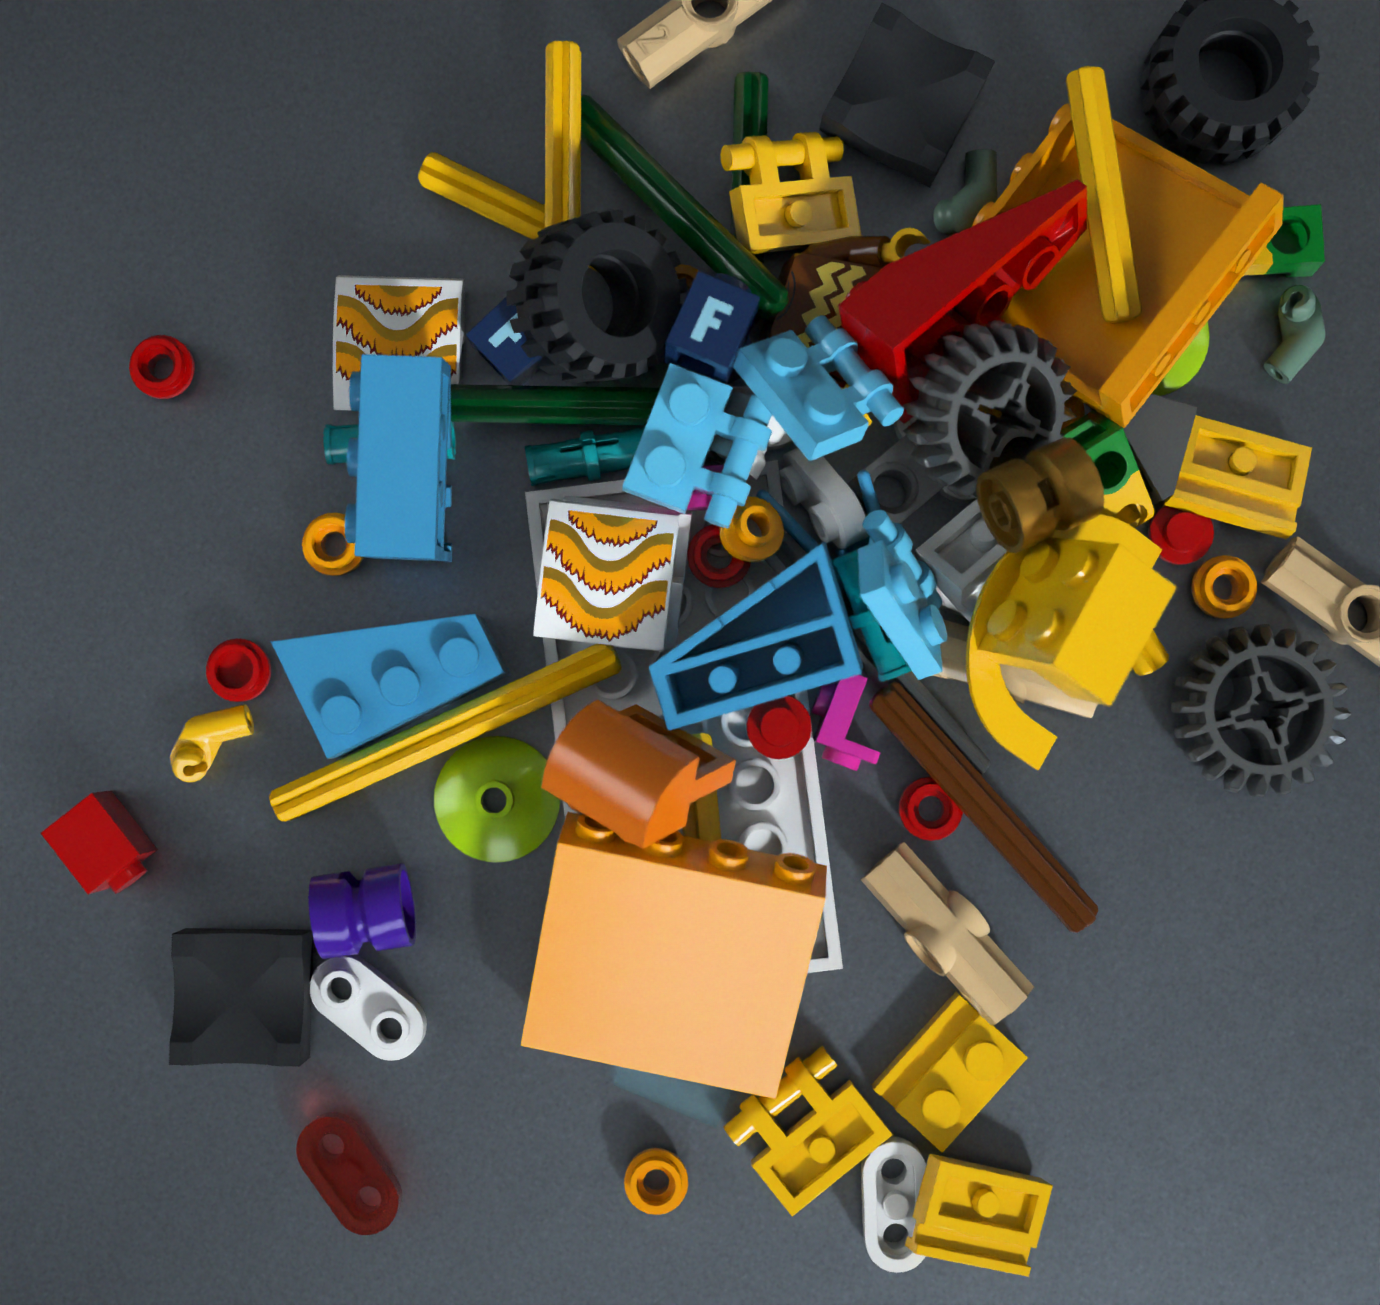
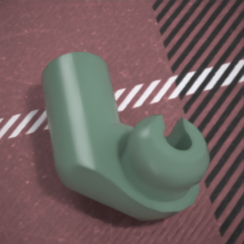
(980, 189)
(1301, 333)

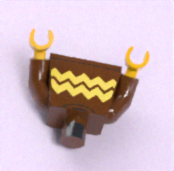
(824, 276)

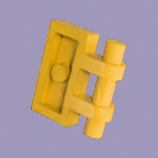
(790, 213)
(817, 1147)

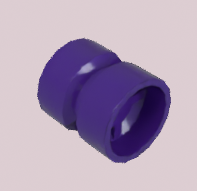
(356, 911)

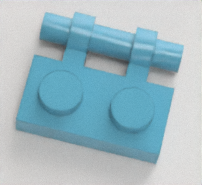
(806, 399)
(679, 439)
(902, 594)

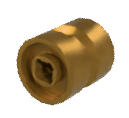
(1044, 493)

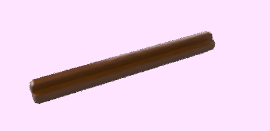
(983, 807)

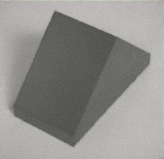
(1159, 442)

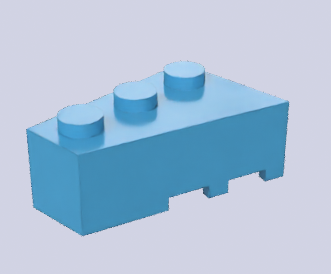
(400, 458)
(763, 648)
(387, 677)

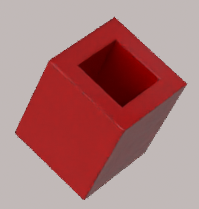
(100, 843)

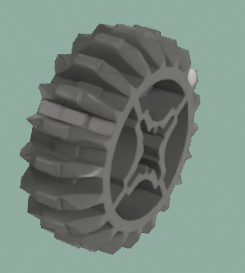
(992, 368)
(1266, 735)

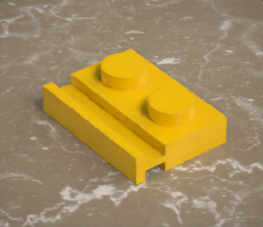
(1242, 478)
(949, 1072)
(978, 1215)

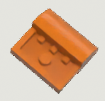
(632, 771)

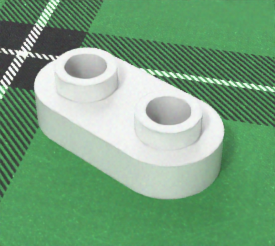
(825, 496)
(370, 1002)
(891, 1202)

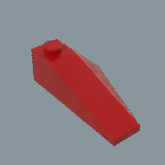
(958, 284)

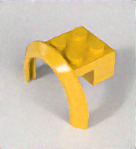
(1070, 614)

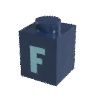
(712, 326)
(502, 348)

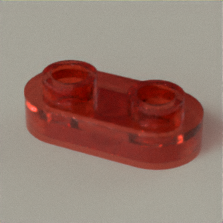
(344, 1174)

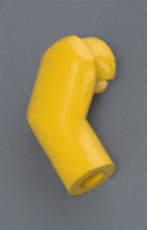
(203, 737)

